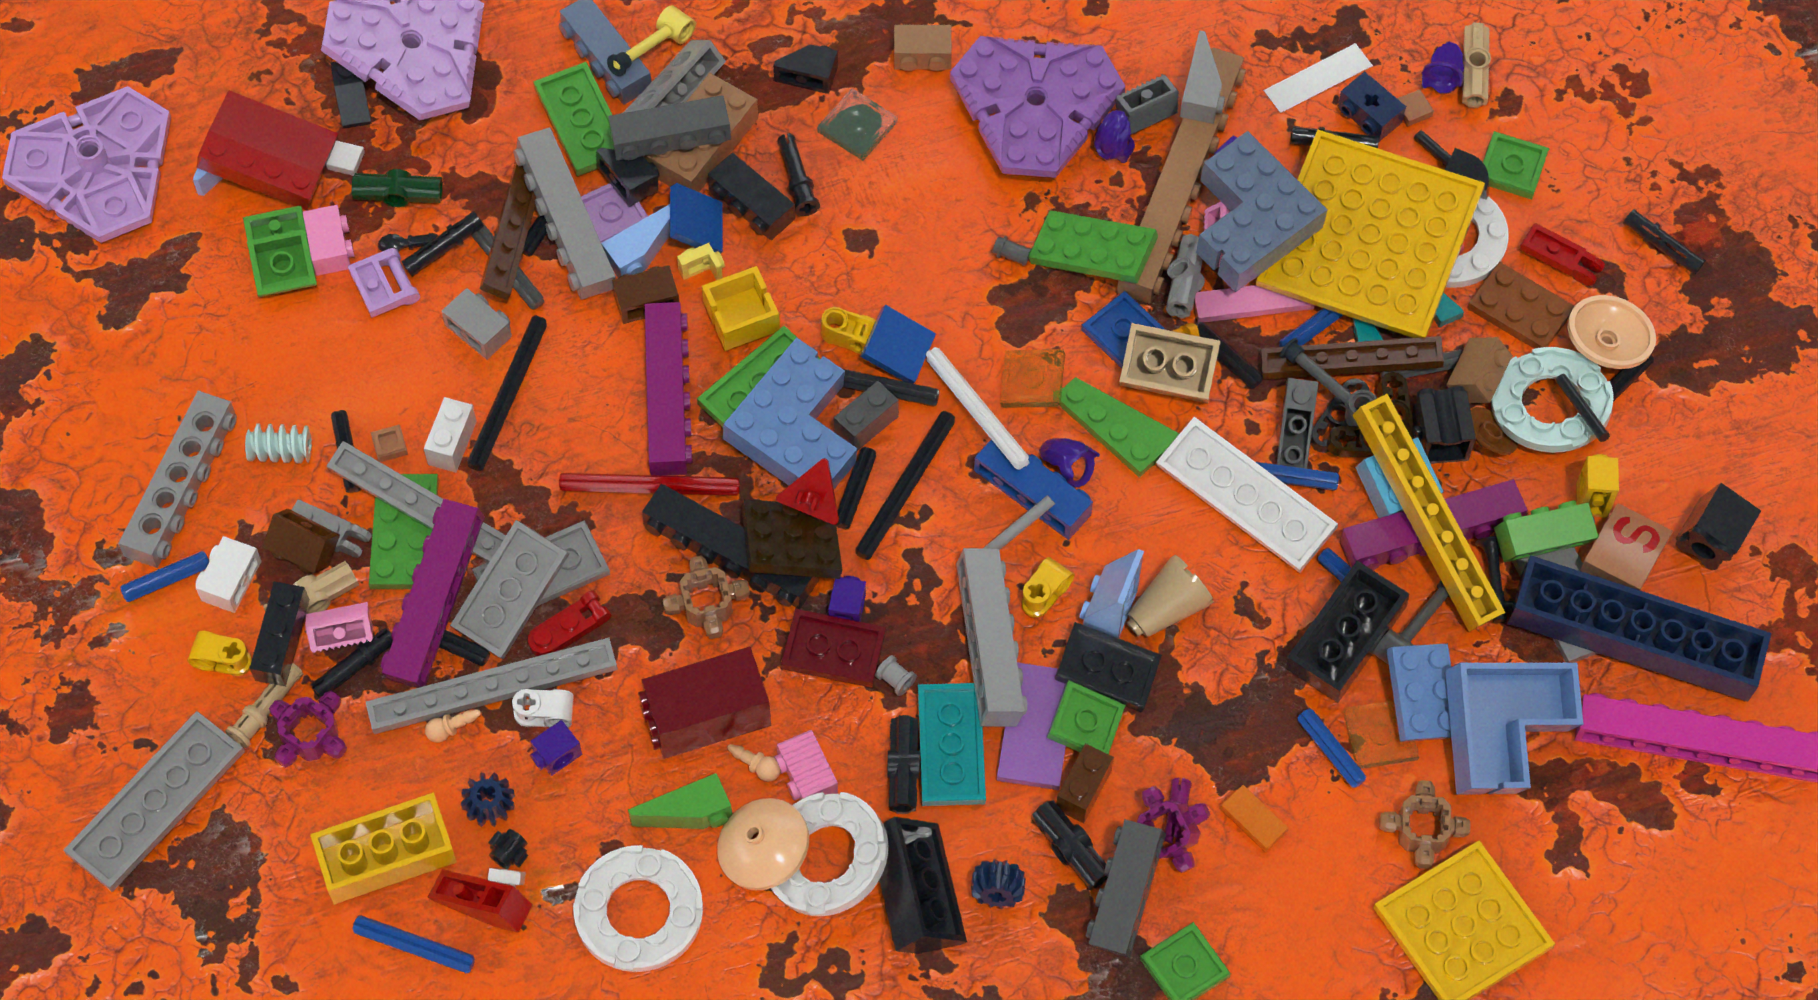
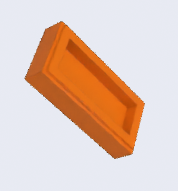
(1254, 818)

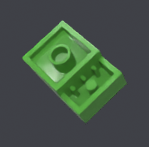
(279, 251)

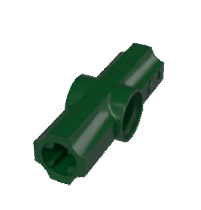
(397, 188)

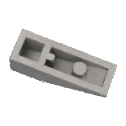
(1203, 85)

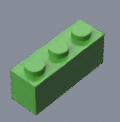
(1545, 531)

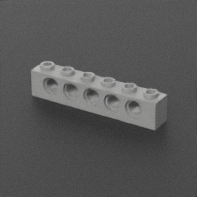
(203, 412)

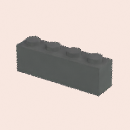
(669, 128)
(1126, 888)

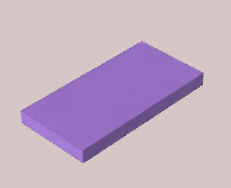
(1026, 751)

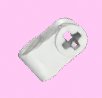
(545, 707)

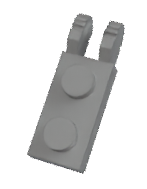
(337, 525)

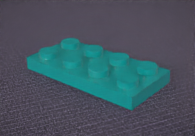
(950, 745)

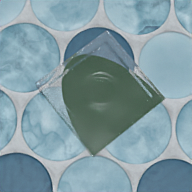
(857, 124)

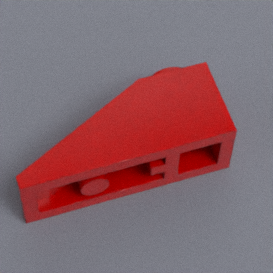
(482, 899)

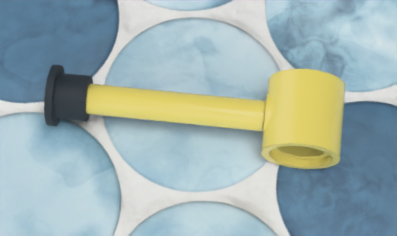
(670, 24)

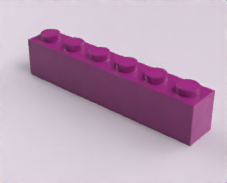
(666, 389)
(1395, 540)
(432, 593)

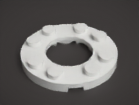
(1488, 251)
(867, 866)
(623, 867)

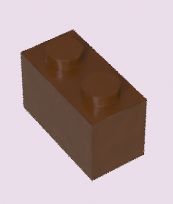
(643, 288)
(300, 541)
(1084, 783)

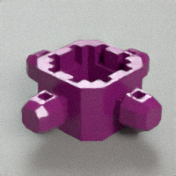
(327, 738)
(1187, 817)

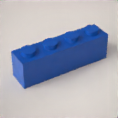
(1032, 485)

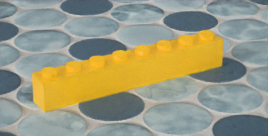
(1428, 512)

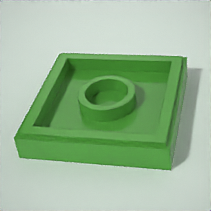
(1514, 164)
(1085, 718)
(1185, 965)

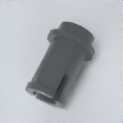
(1011, 250)

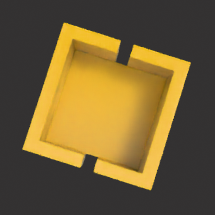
(738, 308)

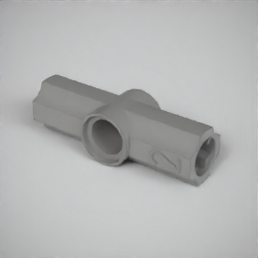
(1185, 278)

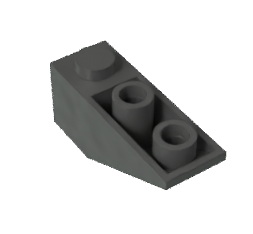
(1297, 422)

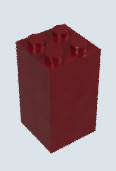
(705, 703)

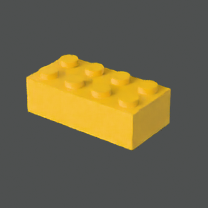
(383, 848)

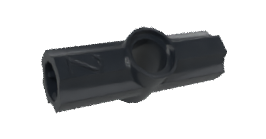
(903, 764)
(1070, 844)

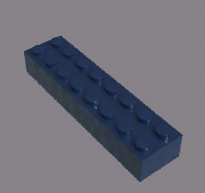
(1640, 628)

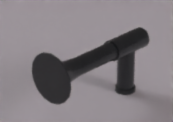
(1491, 549)

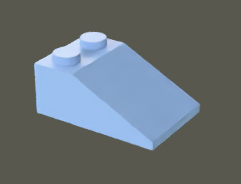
(1113, 594)

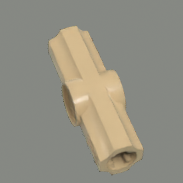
(1476, 77)
(327, 586)

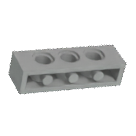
(680, 76)

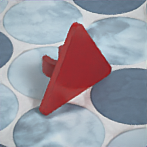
(813, 493)

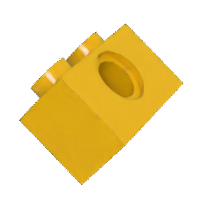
(1598, 484)

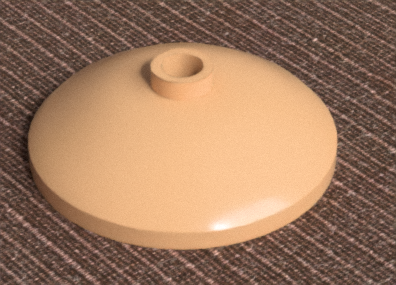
(1611, 332)
(773, 854)

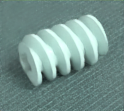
(278, 444)

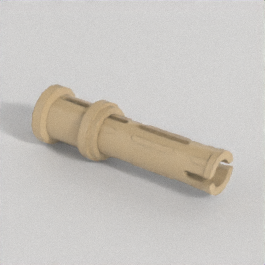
(256, 715)

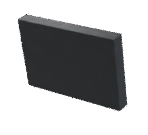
(1108, 666)

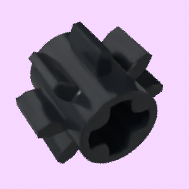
(508, 849)

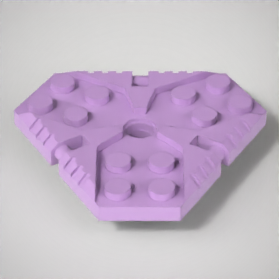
(418, 43)
(94, 163)

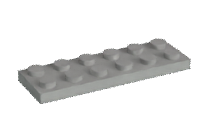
(154, 801)

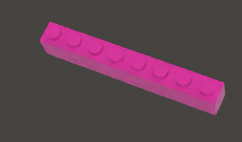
(1699, 737)

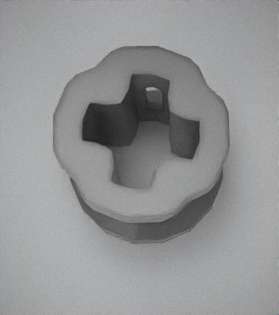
(895, 675)

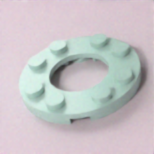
(1540, 365)

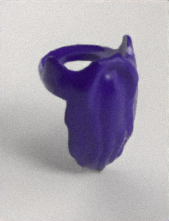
(1445, 69)
(1113, 136)
(1064, 453)

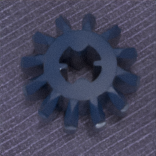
(485, 809)
(998, 883)

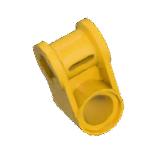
(850, 331)
(1045, 587)
(219, 654)

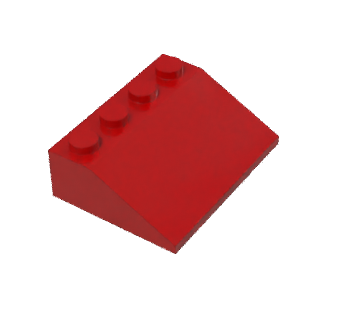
(266, 150)

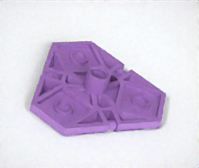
(1035, 99)

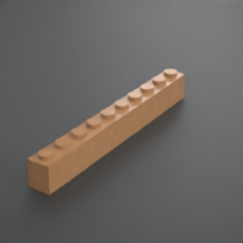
(1180, 180)

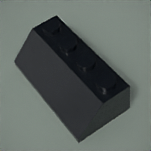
(919, 888)

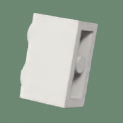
(450, 434)
(228, 574)

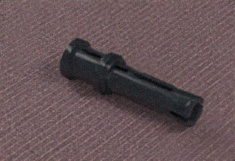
(800, 185)

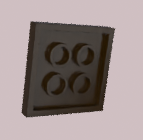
(789, 541)

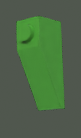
(689, 807)

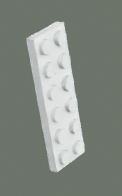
(1247, 494)

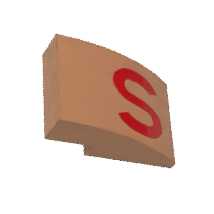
(1626, 548)

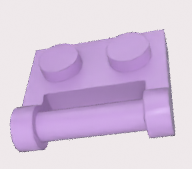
(374, 285)

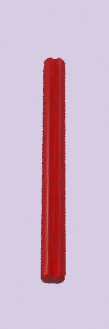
(648, 483)

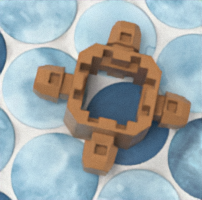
(700, 577)
(1424, 802)

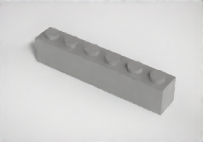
(565, 213)
(991, 637)

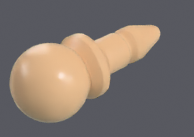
(439, 729)
(765, 767)

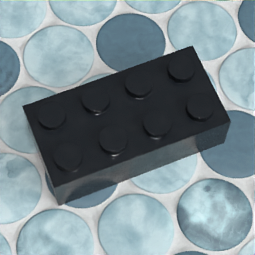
(1347, 631)

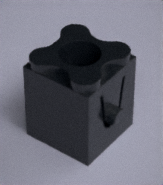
(1444, 424)
(1717, 526)

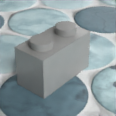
(477, 323)

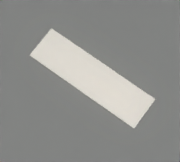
(1318, 78)

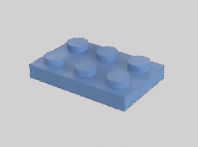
(1420, 691)

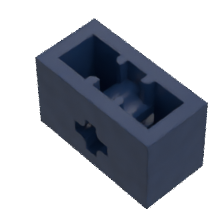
(1371, 106)

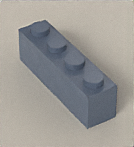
(597, 40)

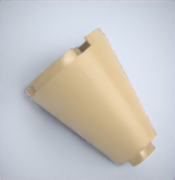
(1168, 599)

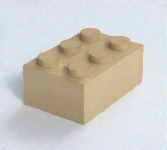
(1169, 363)

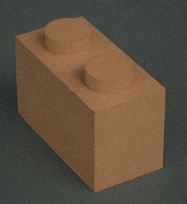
(922, 47)
(1481, 368)

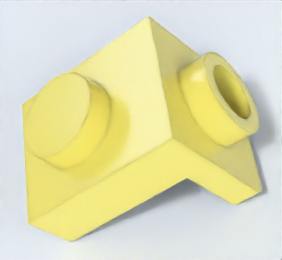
(699, 260)

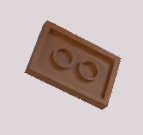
(1520, 307)

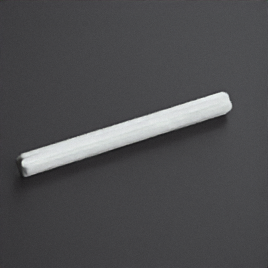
(977, 408)

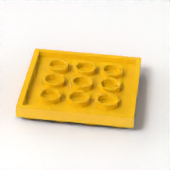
(1464, 925)

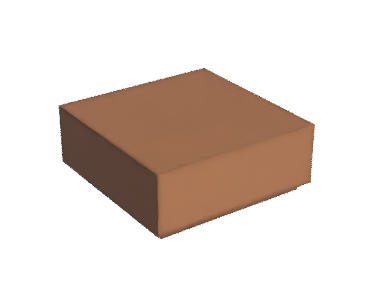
(1416, 107)
(389, 443)

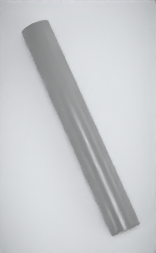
(1021, 524)

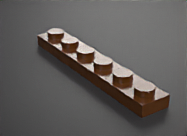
(509, 237)
(1358, 357)

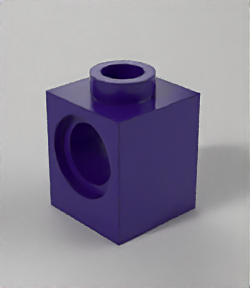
(848, 598)
(555, 748)

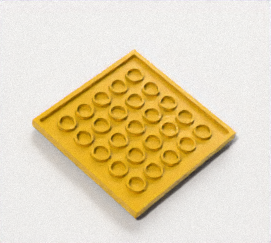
(1384, 238)

